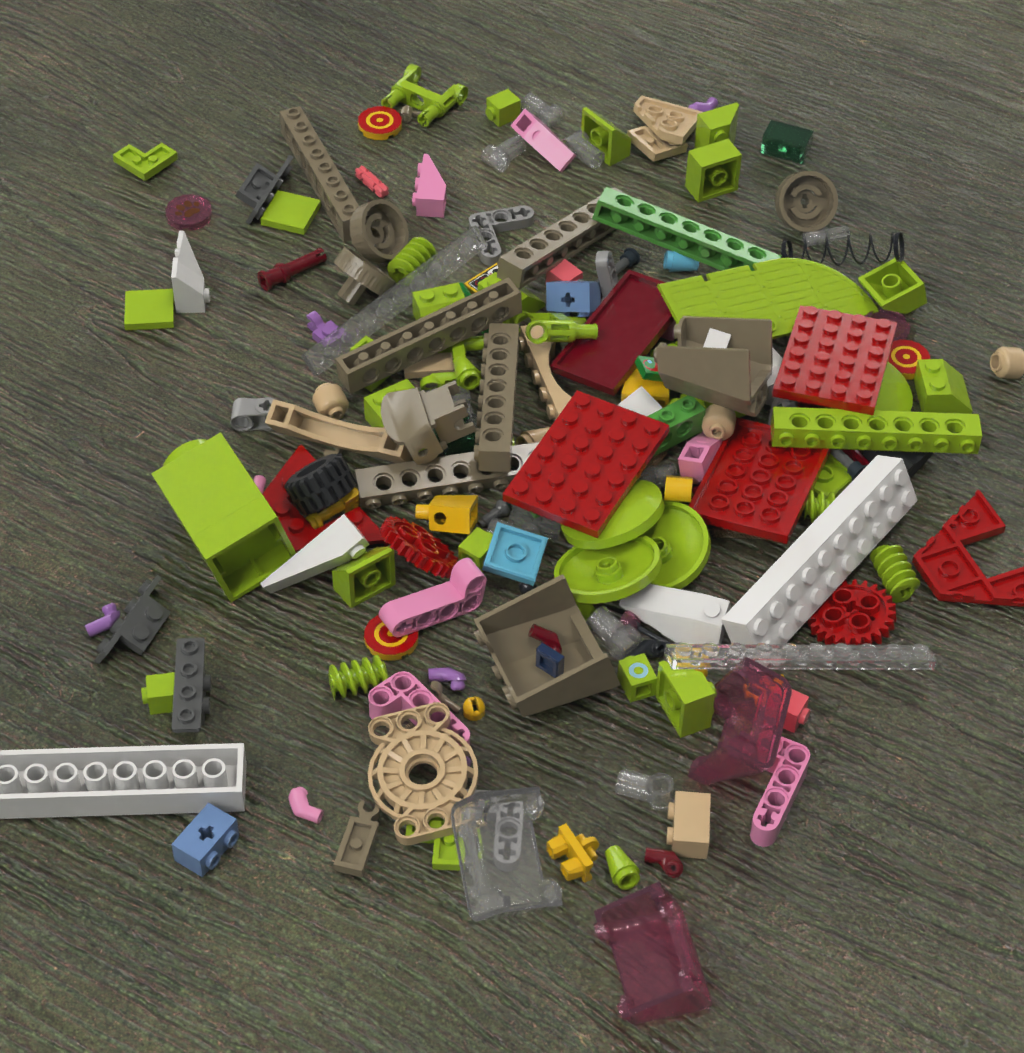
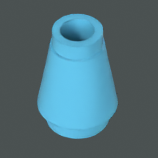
(676, 262)

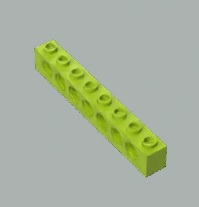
(880, 431)

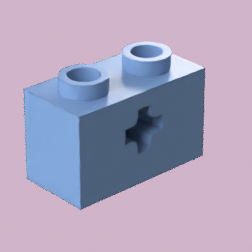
(585, 295)
(205, 840)

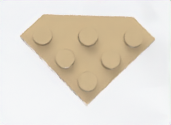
(666, 119)

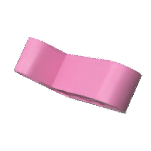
(436, 603)
(406, 692)
(777, 793)

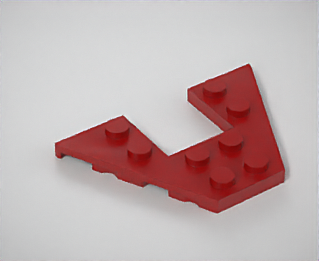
(295, 525)
(951, 569)

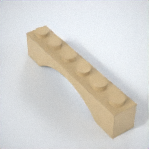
(539, 358)
(314, 427)

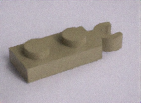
(357, 842)

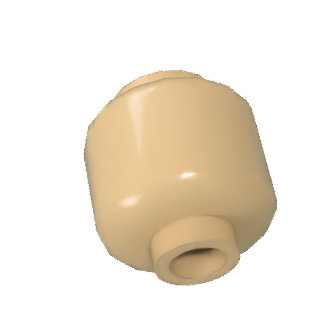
(1008, 362)
(330, 401)
(719, 422)

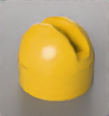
(468, 711)

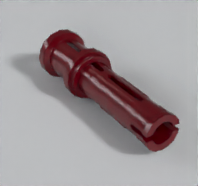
(282, 272)

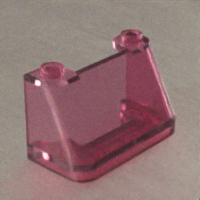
(754, 712)
(653, 956)

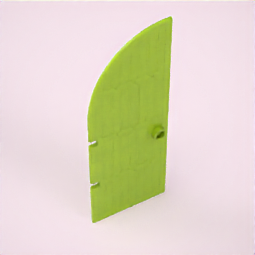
(767, 293)

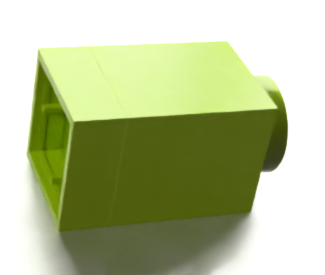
(224, 514)

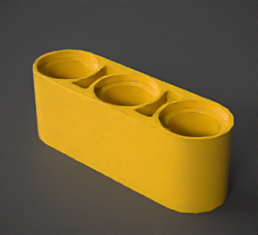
(678, 488)

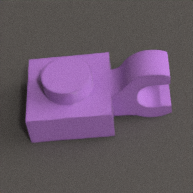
(319, 328)

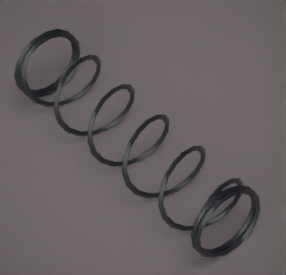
(894, 241)

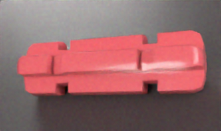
(371, 181)

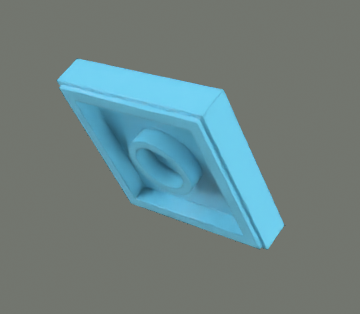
(515, 553)

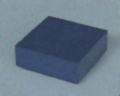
(549, 660)

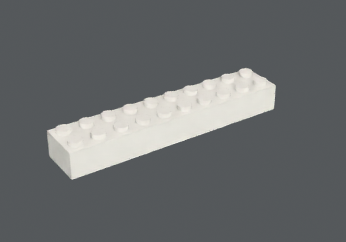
(823, 555)
(122, 780)

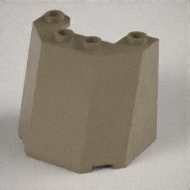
(723, 376)
(514, 652)

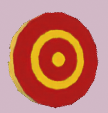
(379, 122)
(905, 356)
(384, 644)

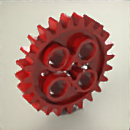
(418, 546)
(854, 615)

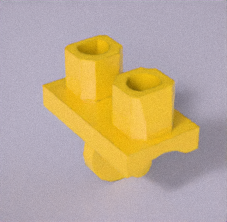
(578, 850)

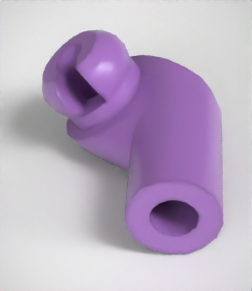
(709, 105)
(104, 623)
(448, 674)

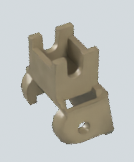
(413, 415)

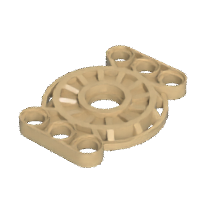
(403, 750)

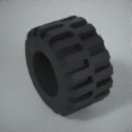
(320, 484)

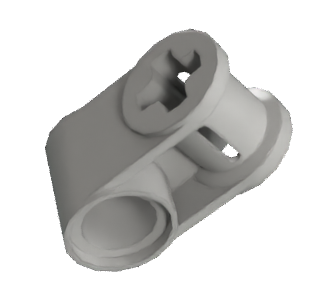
(250, 414)

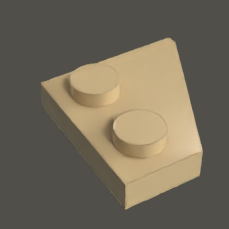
(652, 145)

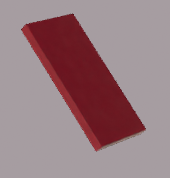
(628, 327)

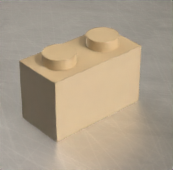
(690, 824)

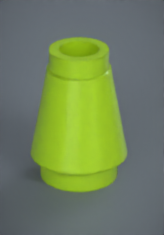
(466, 373)
(622, 869)

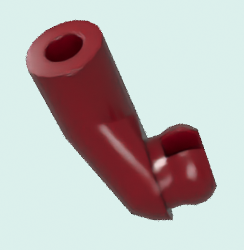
(546, 636)
(666, 859)

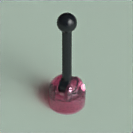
(633, 620)

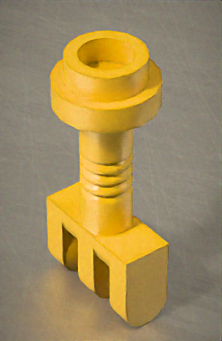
(345, 504)

